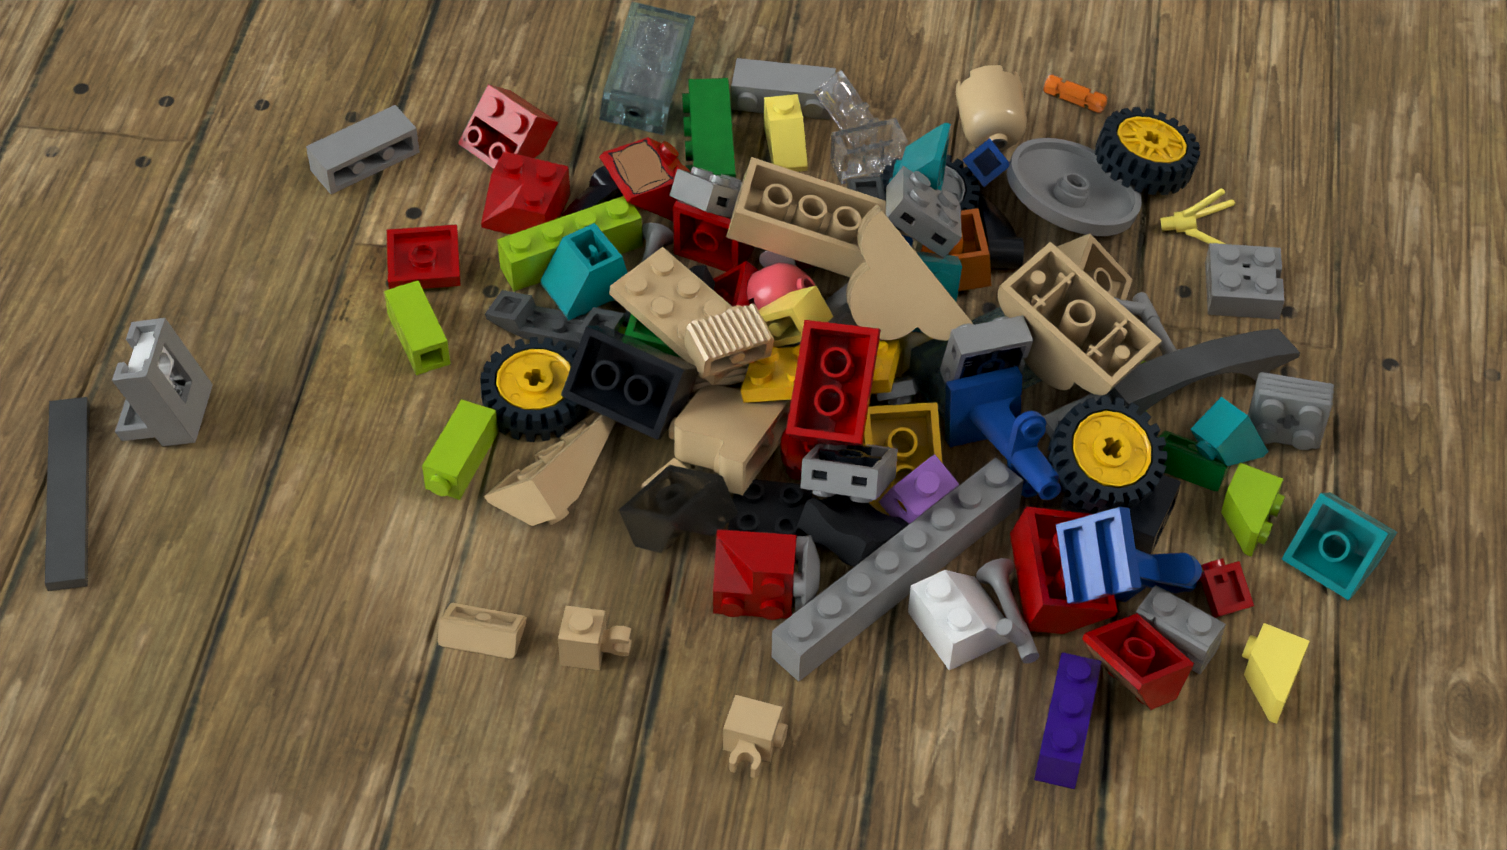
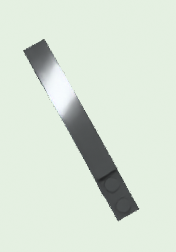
(1163, 375)

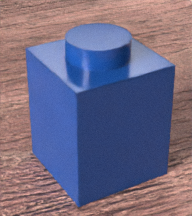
(986, 162)

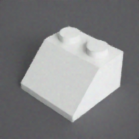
(955, 617)

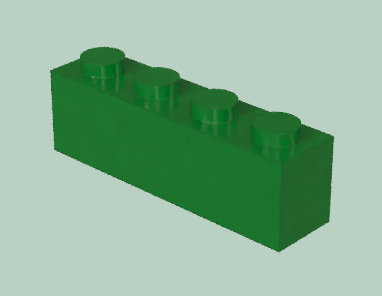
(709, 126)

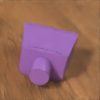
(919, 490)

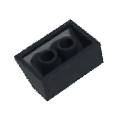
(629, 380)

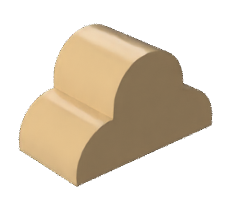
(896, 287)
(1074, 324)

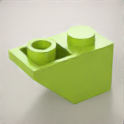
(1248, 505)

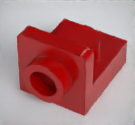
(1225, 587)

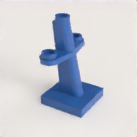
(991, 410)
(1103, 560)

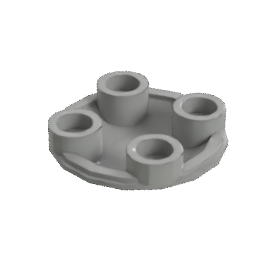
(807, 578)

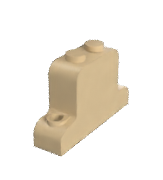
(728, 434)

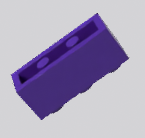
(1068, 720)

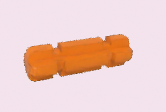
(1075, 93)

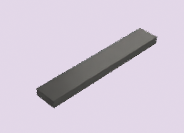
(67, 494)

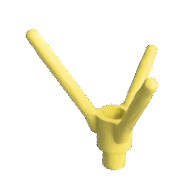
(1186, 220)

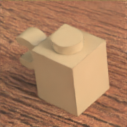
(585, 638)
(753, 732)

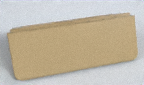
(481, 630)

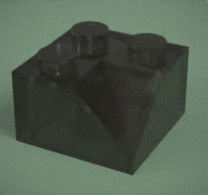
(677, 503)

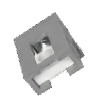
(161, 386)

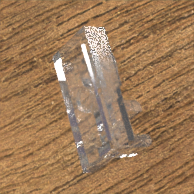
(844, 102)

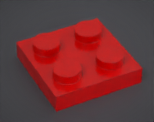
(423, 255)

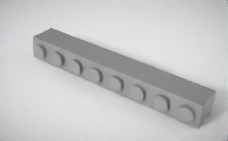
(888, 573)

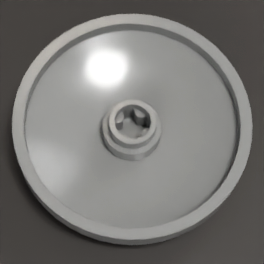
(1070, 188)

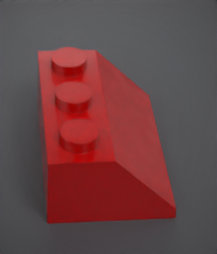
(833, 383)
(1042, 578)

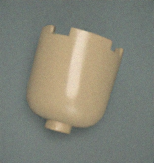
(992, 107)

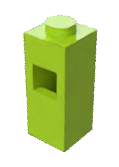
(417, 327)
(460, 449)

